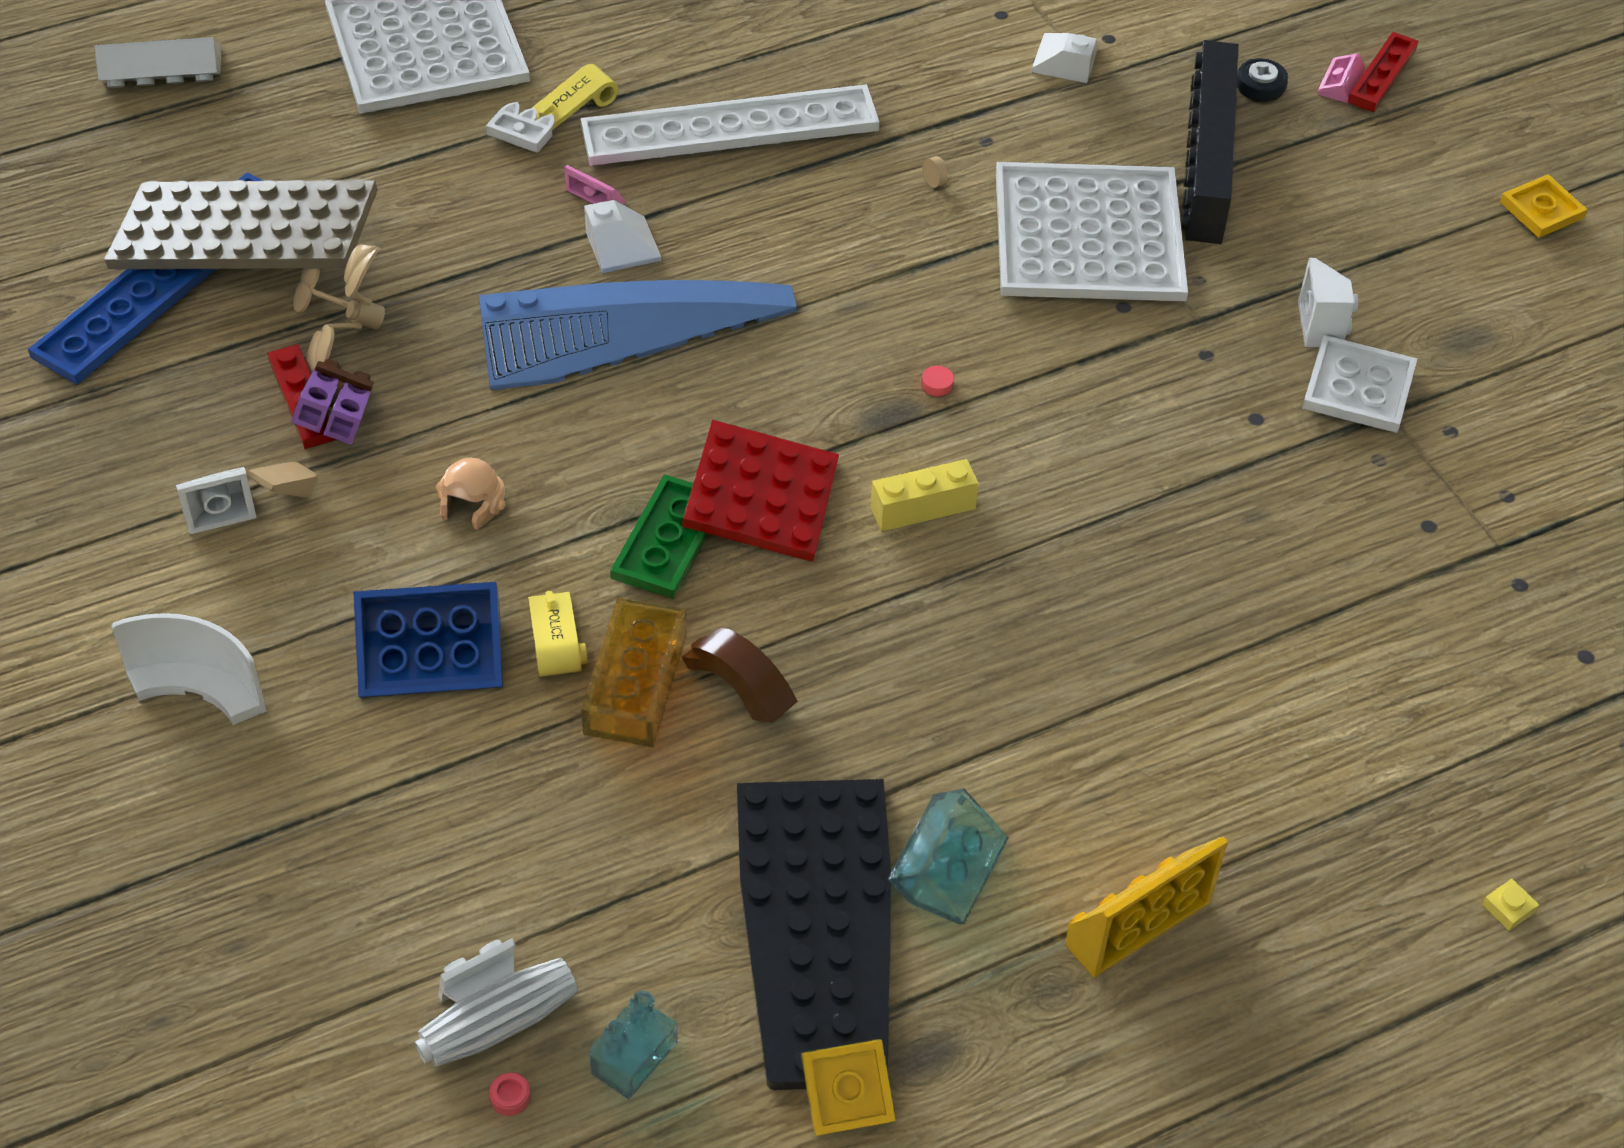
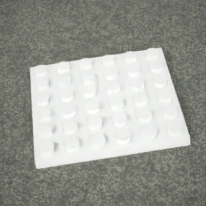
(424, 49)
(1089, 232)

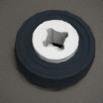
(1262, 79)

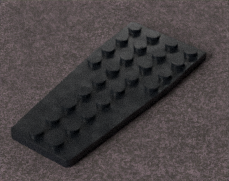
(815, 916)

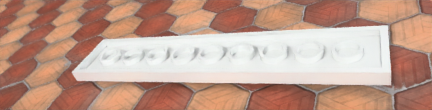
(728, 124)

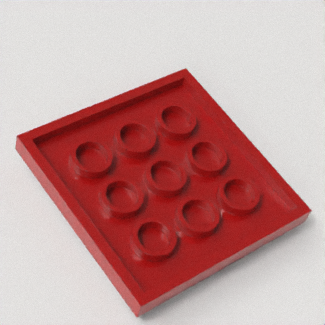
(761, 490)

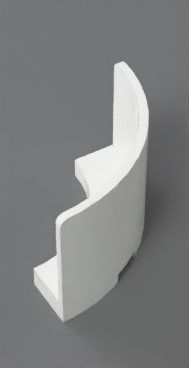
(192, 655)

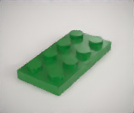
(659, 547)

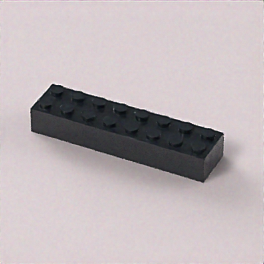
(1210, 142)

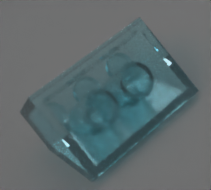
(949, 856)

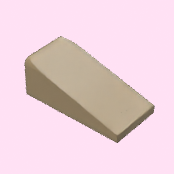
(286, 478)

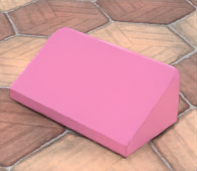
(1342, 77)
(589, 187)

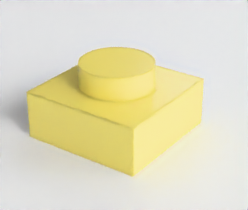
(1510, 904)

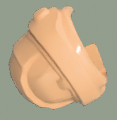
(472, 481)

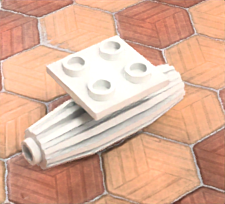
(491, 1002)

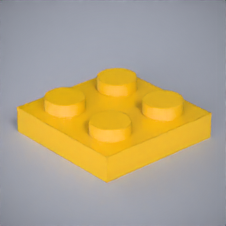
(1543, 205)
(848, 1087)

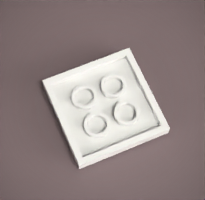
(1360, 383)

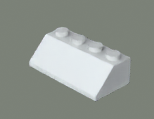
(158, 61)

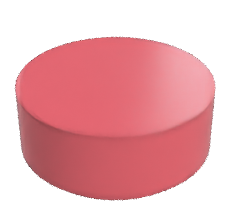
(937, 381)
(510, 1094)

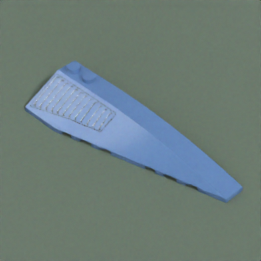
(571, 329)

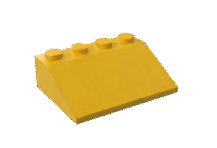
(1146, 908)

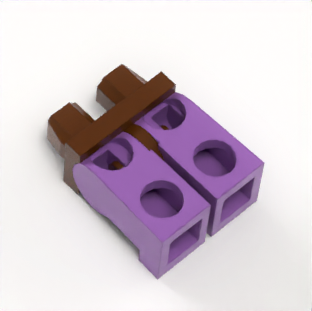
(337, 389)

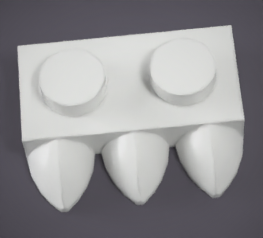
(521, 128)

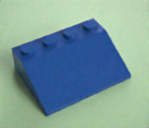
(428, 639)

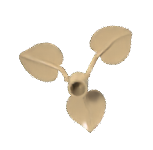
(360, 311)

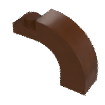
(746, 670)

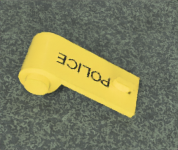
(584, 85)
(556, 634)

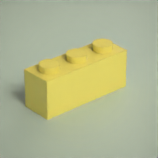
(924, 495)

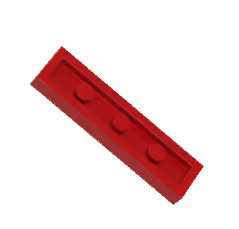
(1383, 71)
(292, 376)

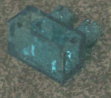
(633, 1045)

